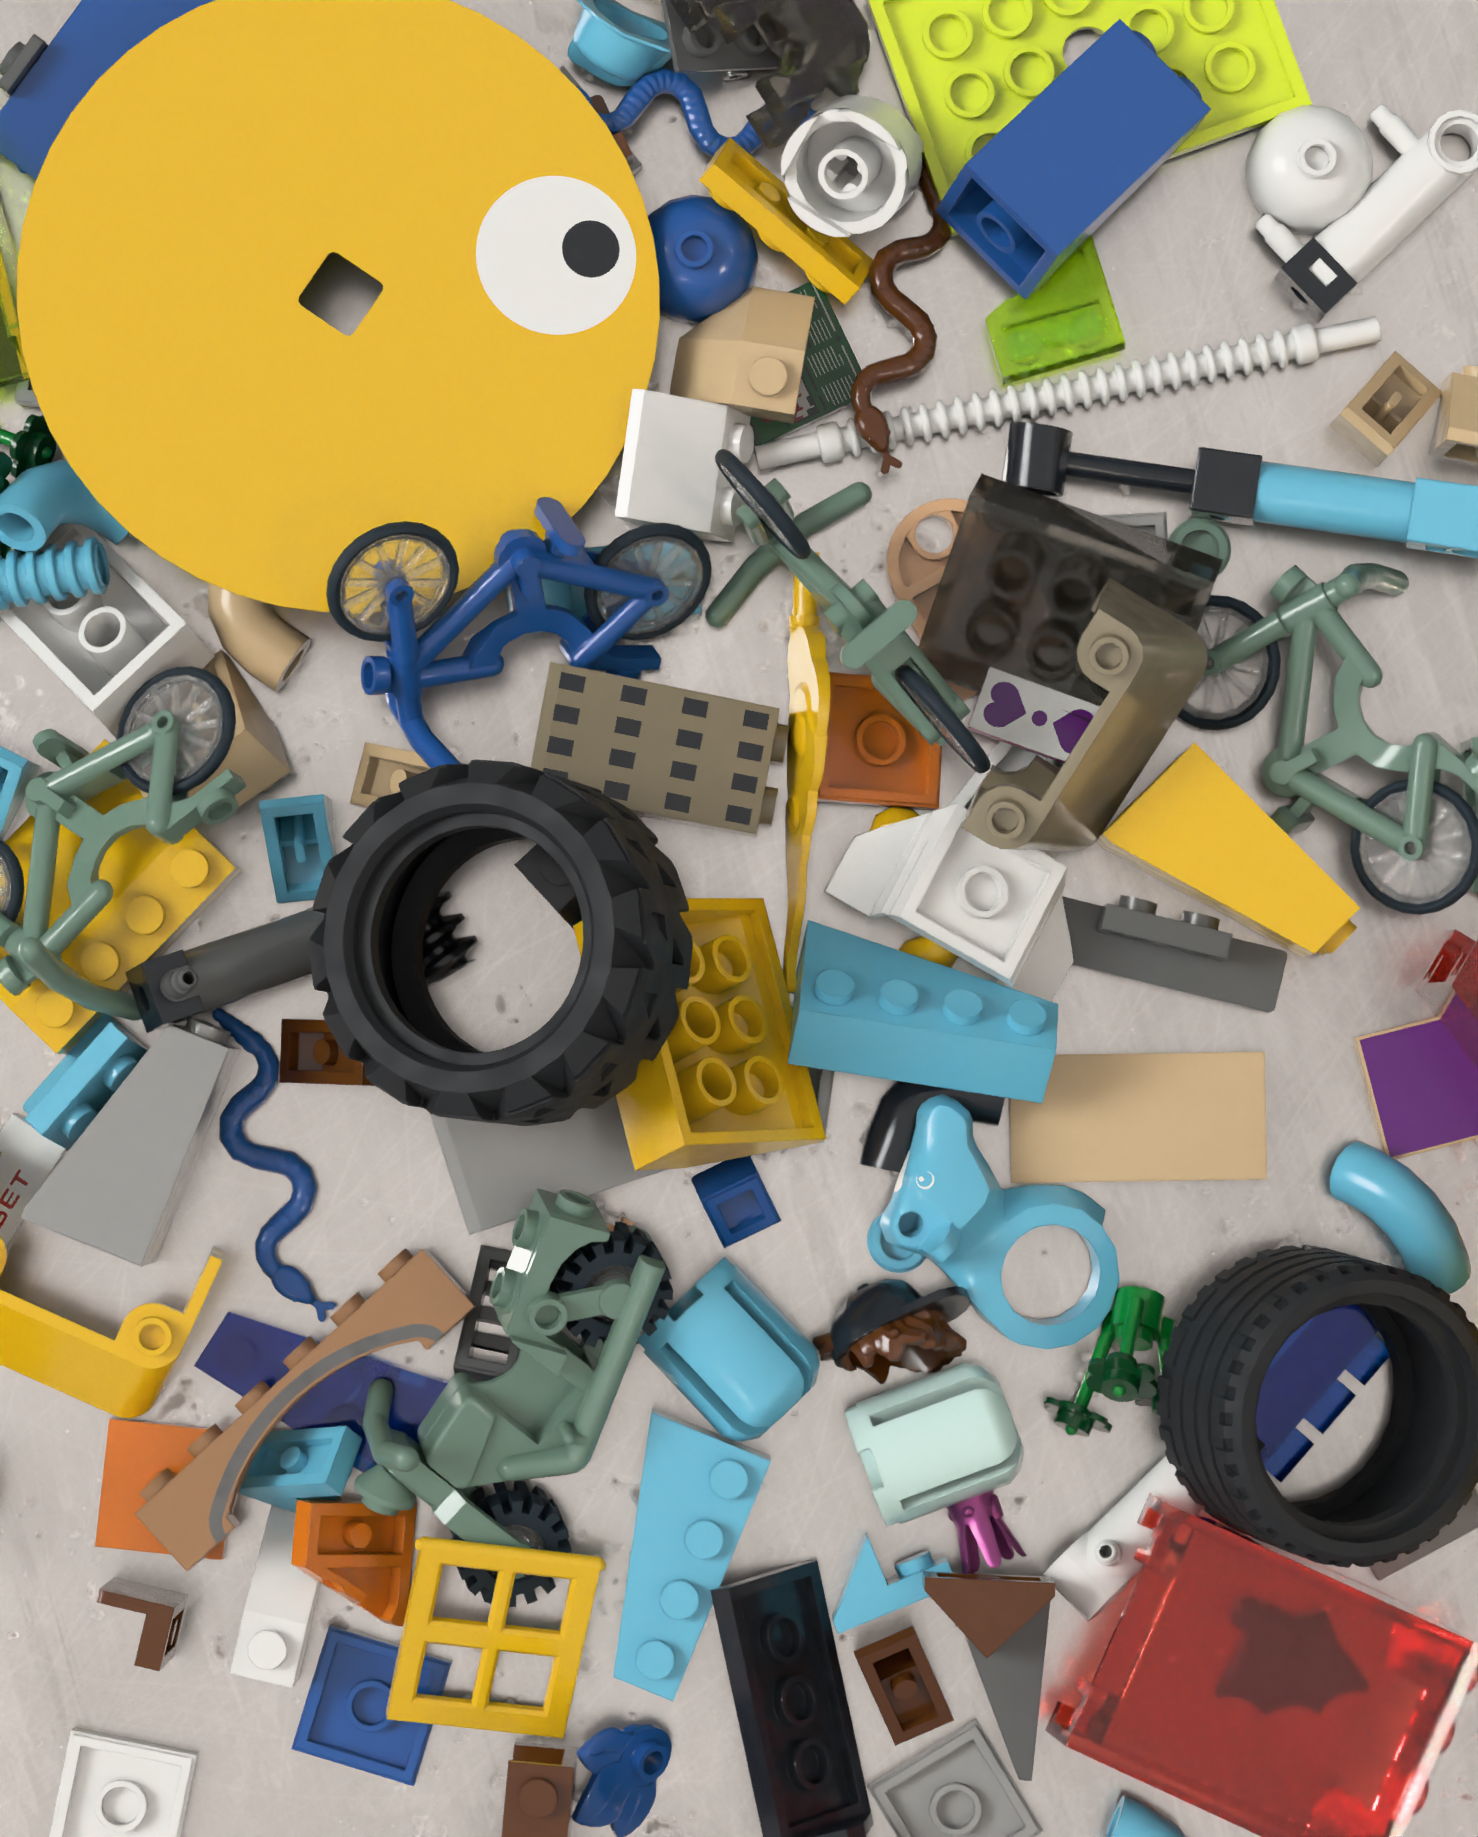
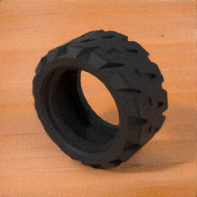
(376, 921)

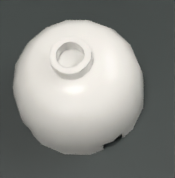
(1308, 168)

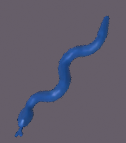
(693, 106)
(285, 1278)

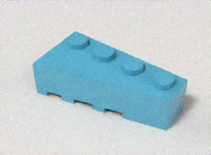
(685, 1533)

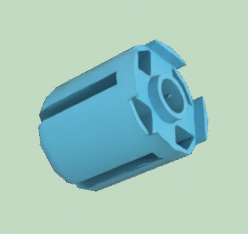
(733, 1353)

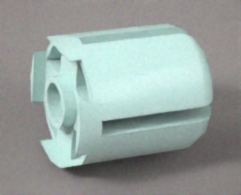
(936, 1442)

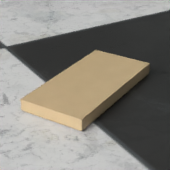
(1144, 1119)

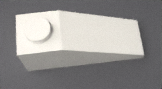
(276, 1609)

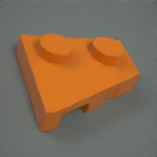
(357, 1553)

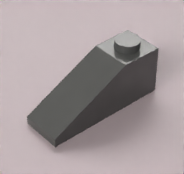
(1014, 1686)

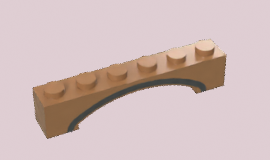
(196, 1506)

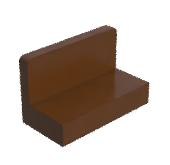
(162, 1622)

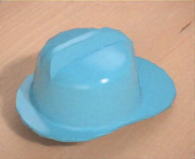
(618, 42)

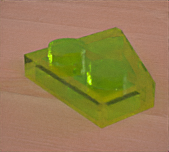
(1059, 323)

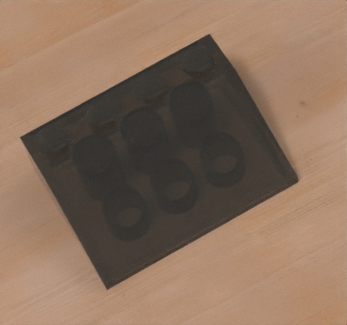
(1027, 583)

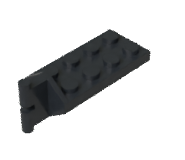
(792, 1705)

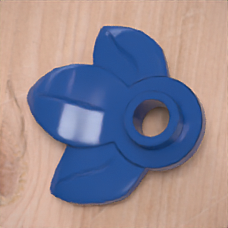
(622, 1776)

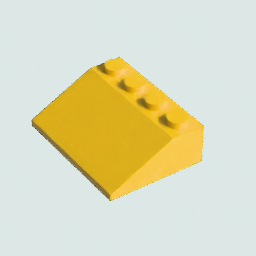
(154, 901)
(724, 1069)

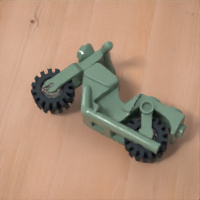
(543, 1410)

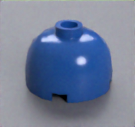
(701, 256)

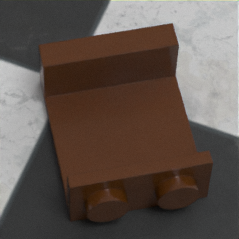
(540, 1791)

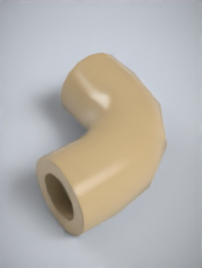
(256, 637)

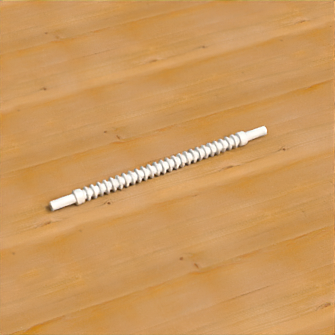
(1301, 344)

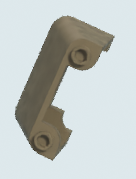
(1150, 671)

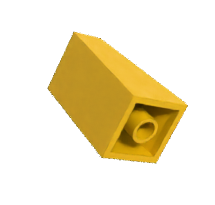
(1227, 853)

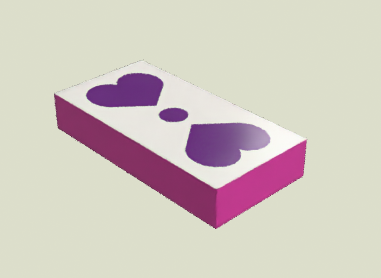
(1030, 715)

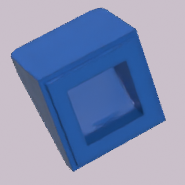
(735, 1199)

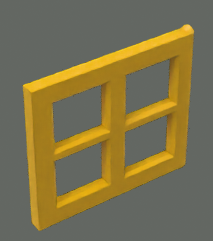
(492, 1636)

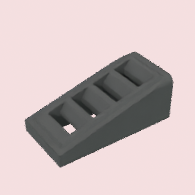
(482, 1370)

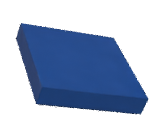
(348, 1705)

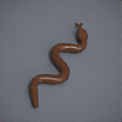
(869, 420)

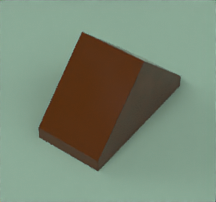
(988, 1605)

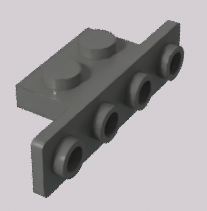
(1174, 953)

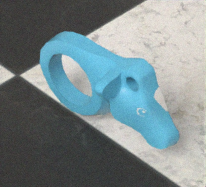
(966, 1224)

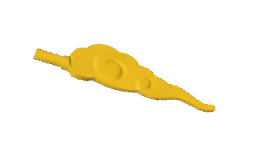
(805, 756)

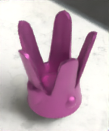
(981, 1522)

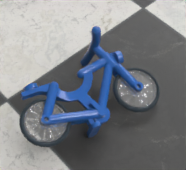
(407, 572)

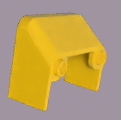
(107, 1373)

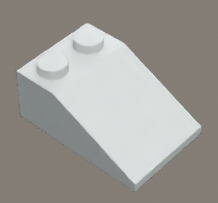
(106, 641)

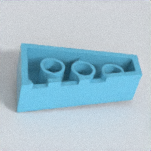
(916, 1020)

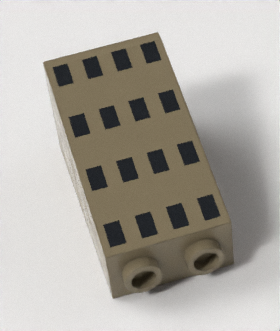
(661, 748)

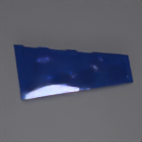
(253, 1351)

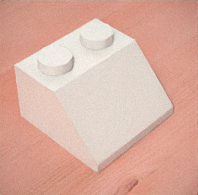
(672, 465)

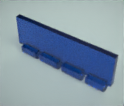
(1306, 1385)

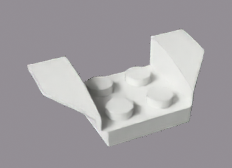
(964, 895)

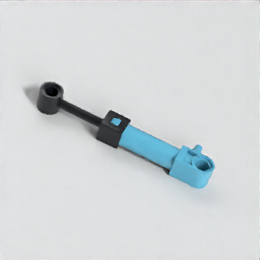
(1249, 490)

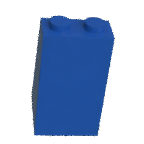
(1072, 157)

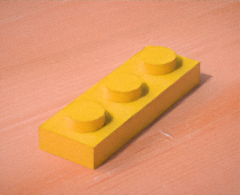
(761, 199)

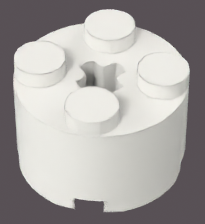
(817, 163)

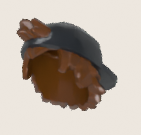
(895, 1327)

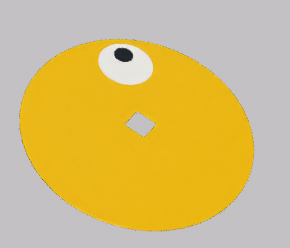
(209, 195)

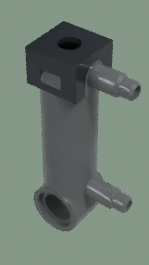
(223, 970)

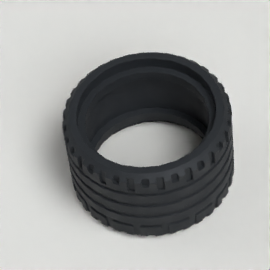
(1214, 1385)

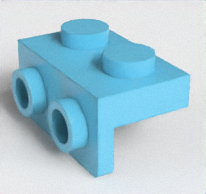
(83, 1082)

